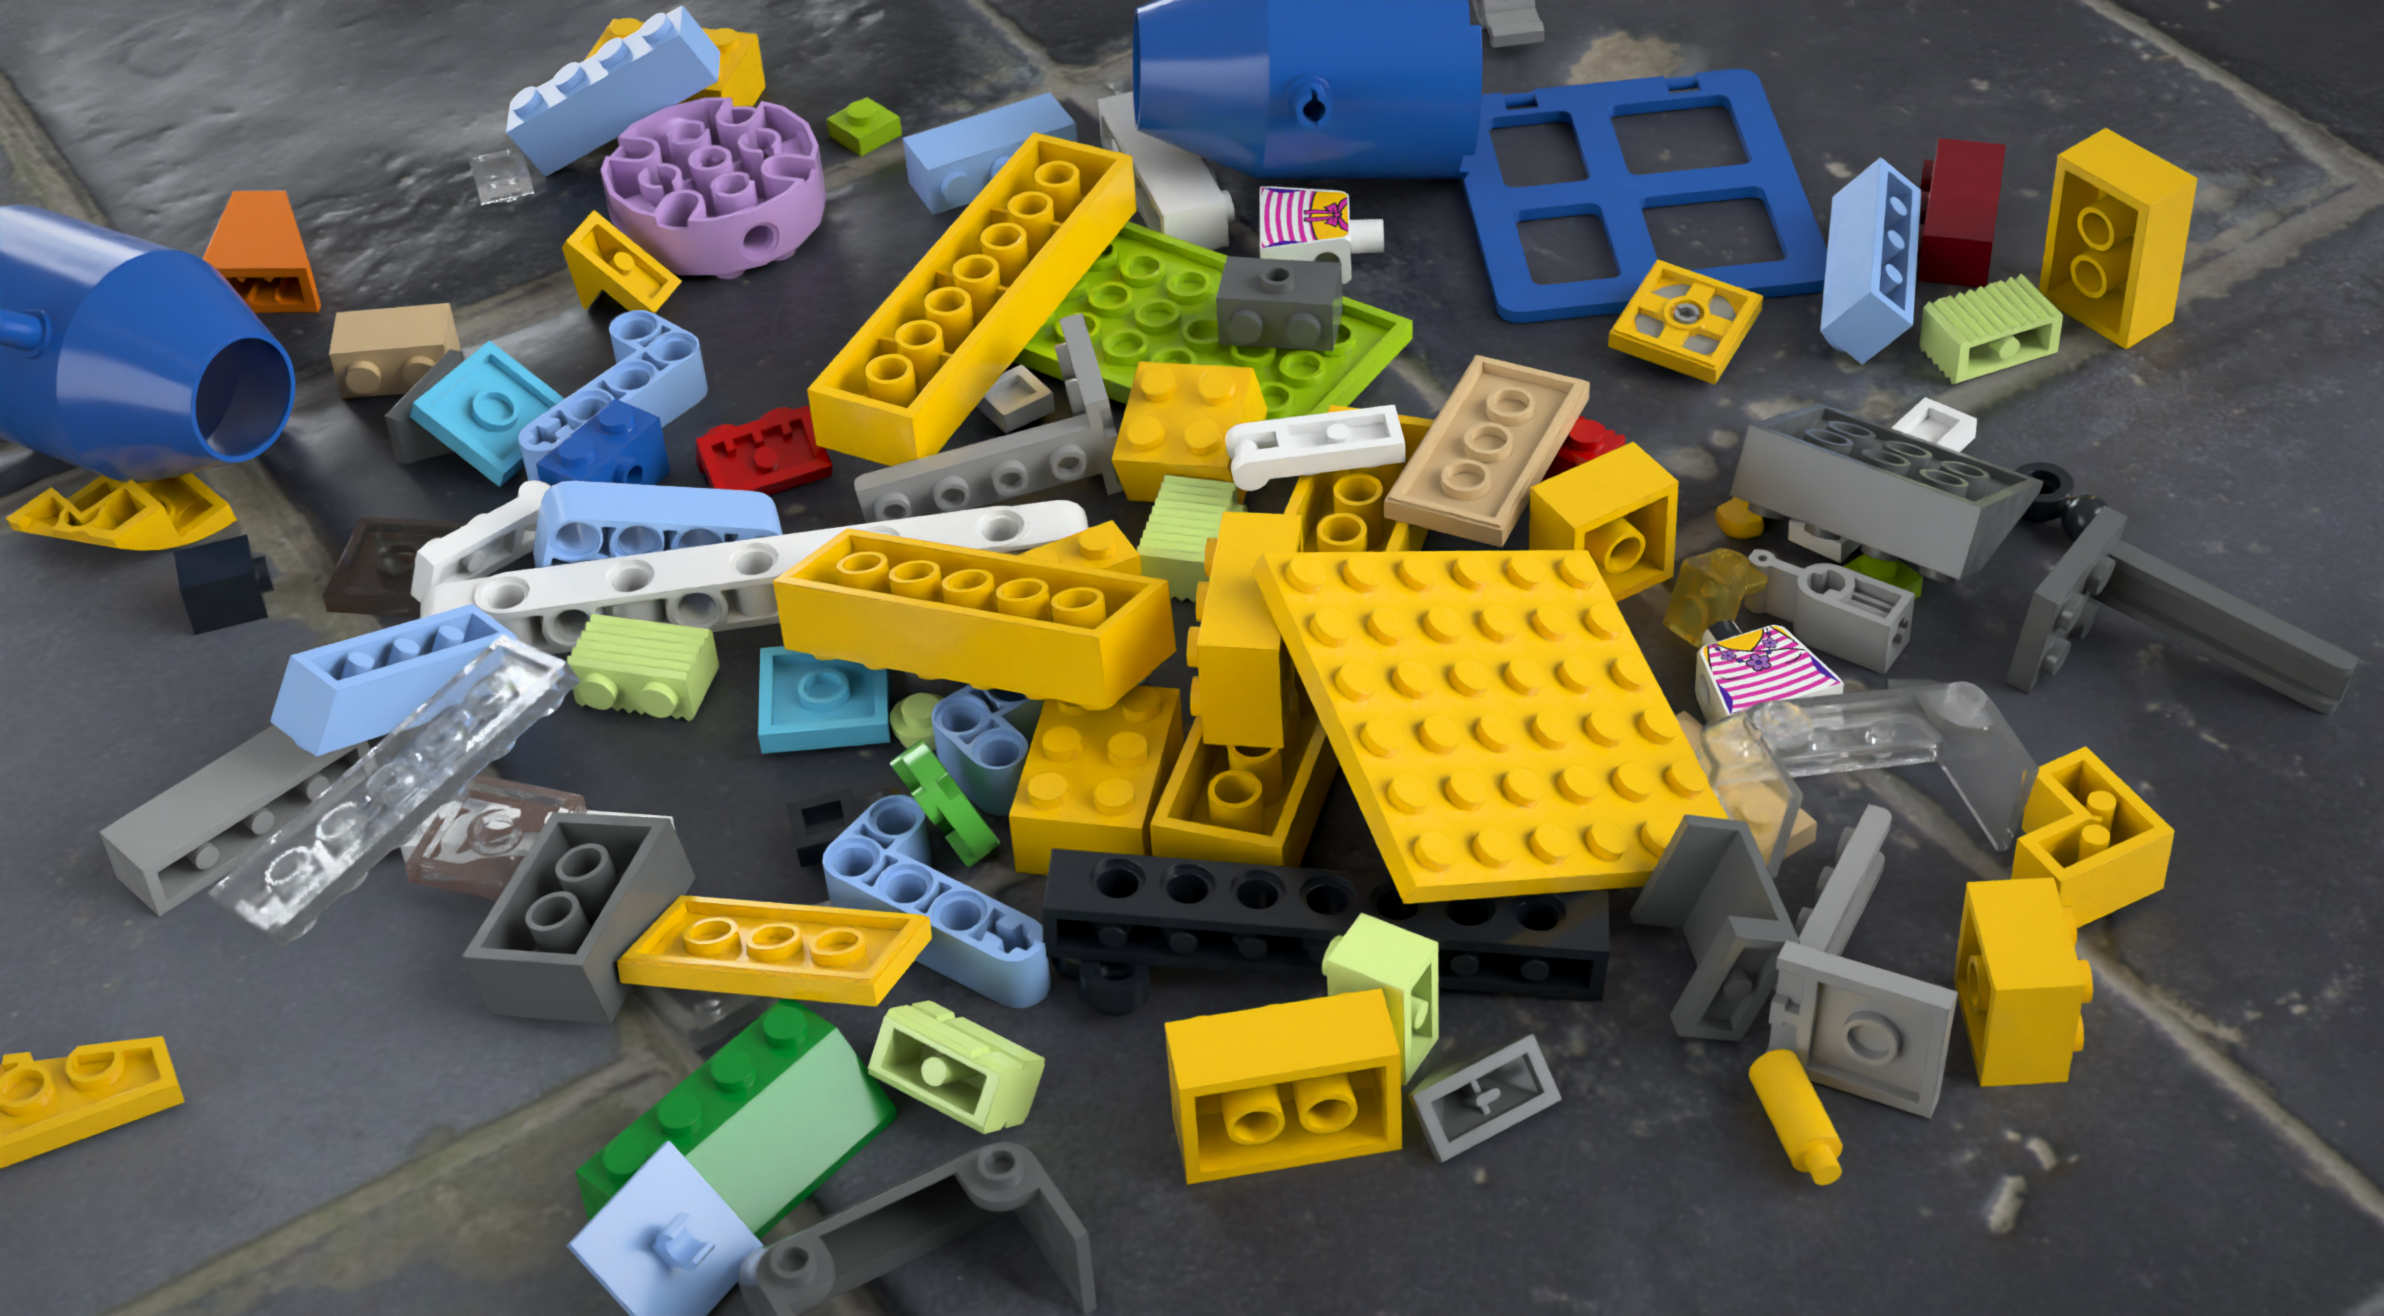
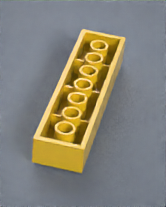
(973, 302)

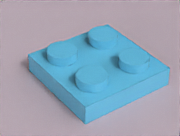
(483, 410)
(820, 702)

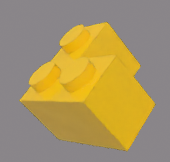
(2091, 837)

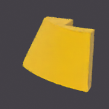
(128, 513)

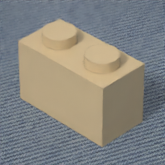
(389, 347)

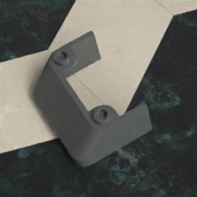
(913, 1221)

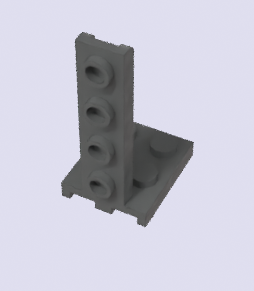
(2178, 605)

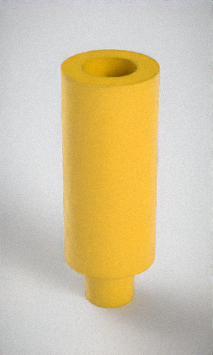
(1797, 1115)

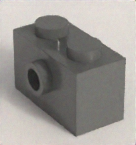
(1279, 303)

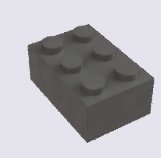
(574, 913)

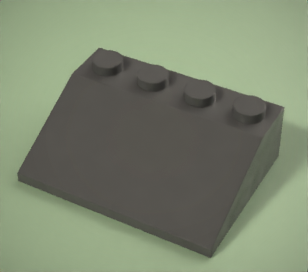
(1881, 490)

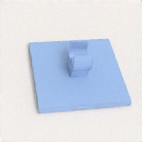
(665, 1241)

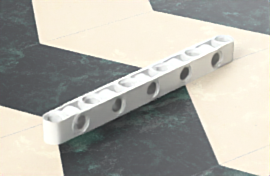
(717, 583)

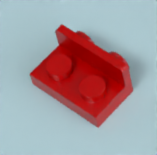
(764, 454)

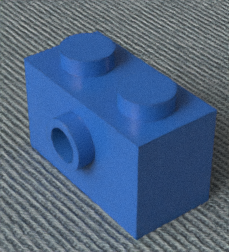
(611, 447)

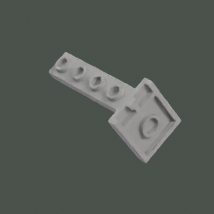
(1012, 462)
(1849, 1019)

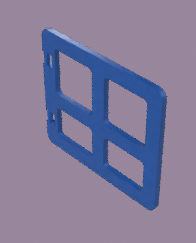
(1620, 195)

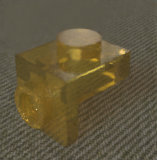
(1710, 591)

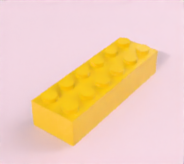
(977, 617)

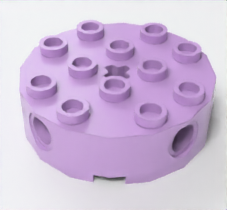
(716, 186)

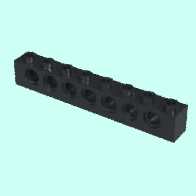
(1287, 917)

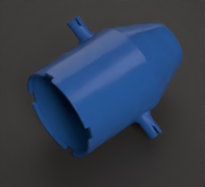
(1312, 85)
(130, 353)

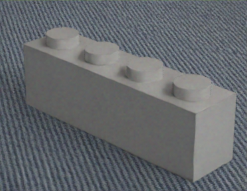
(218, 816)

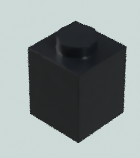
(223, 584)

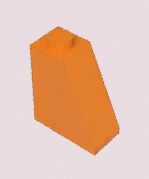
(263, 254)

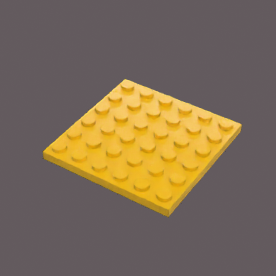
(1488, 717)

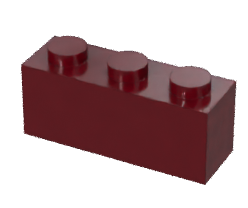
(1959, 212)

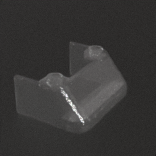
(1763, 746)

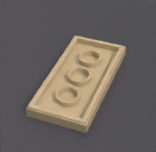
(1487, 450)

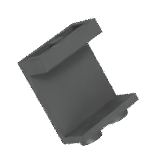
(1733, 920)

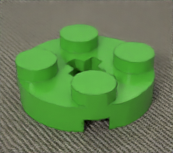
(945, 803)

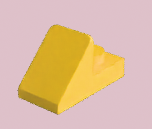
(611, 262)

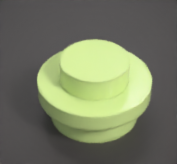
(913, 719)

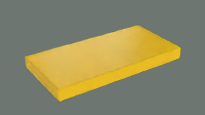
(776, 950)

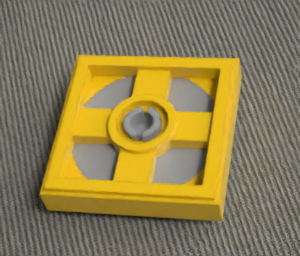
(1685, 321)

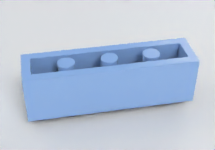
(612, 90)
(1871, 262)
(377, 679)

